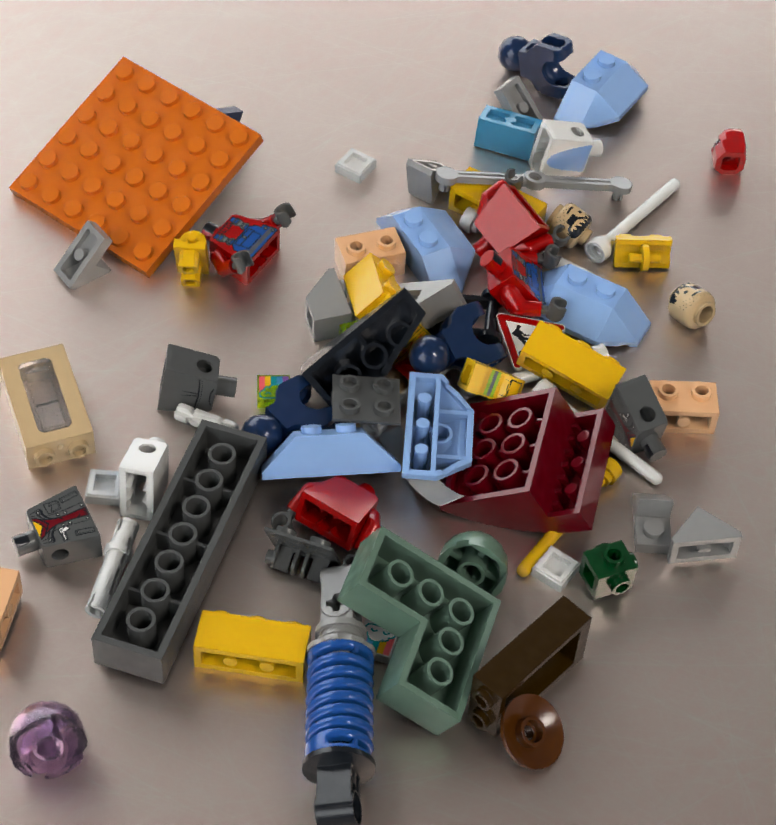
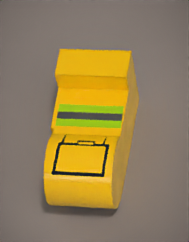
(488, 381)

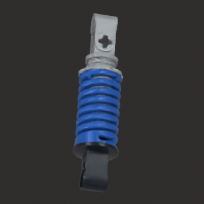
(339, 707)

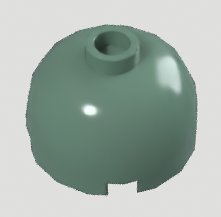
(477, 559)

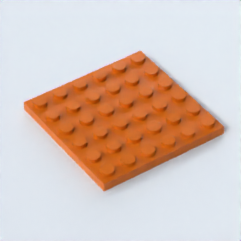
(137, 164)

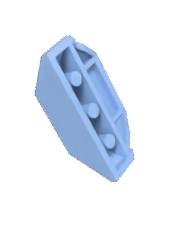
(601, 92)
(432, 244)
(595, 307)
(436, 429)
(328, 453)

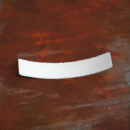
(433, 491)

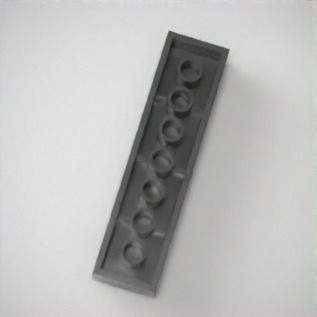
(180, 552)

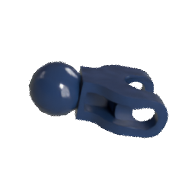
(539, 61)
(454, 344)
(288, 414)

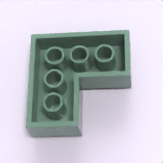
(438, 625)

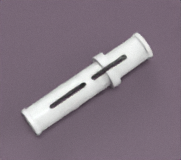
(117, 554)

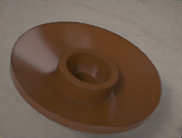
(542, 727)

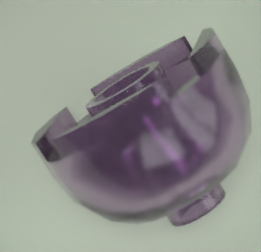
(47, 739)

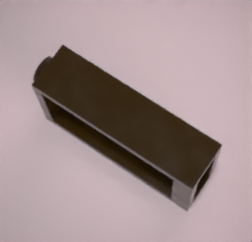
(529, 663)

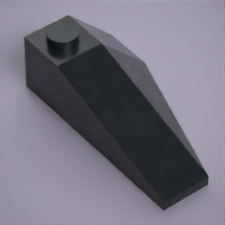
(366, 346)

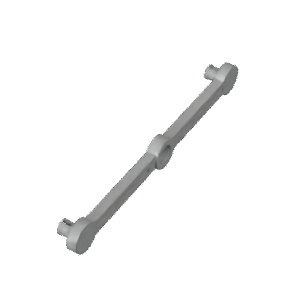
(535, 181)

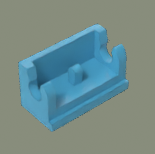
(506, 132)

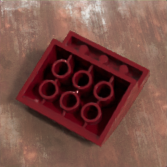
(533, 464)

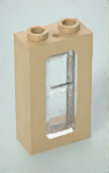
(46, 406)

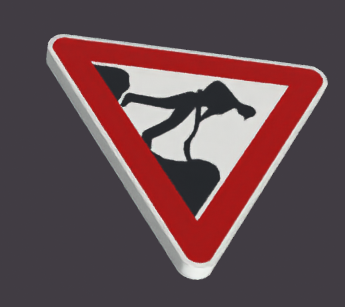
(516, 332)

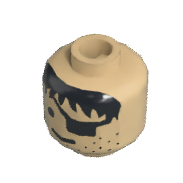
(575, 222)
(691, 306)

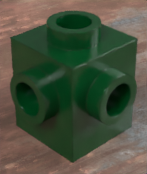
(608, 569)

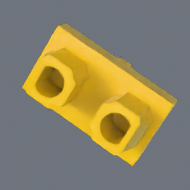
(642, 251)
(191, 257)

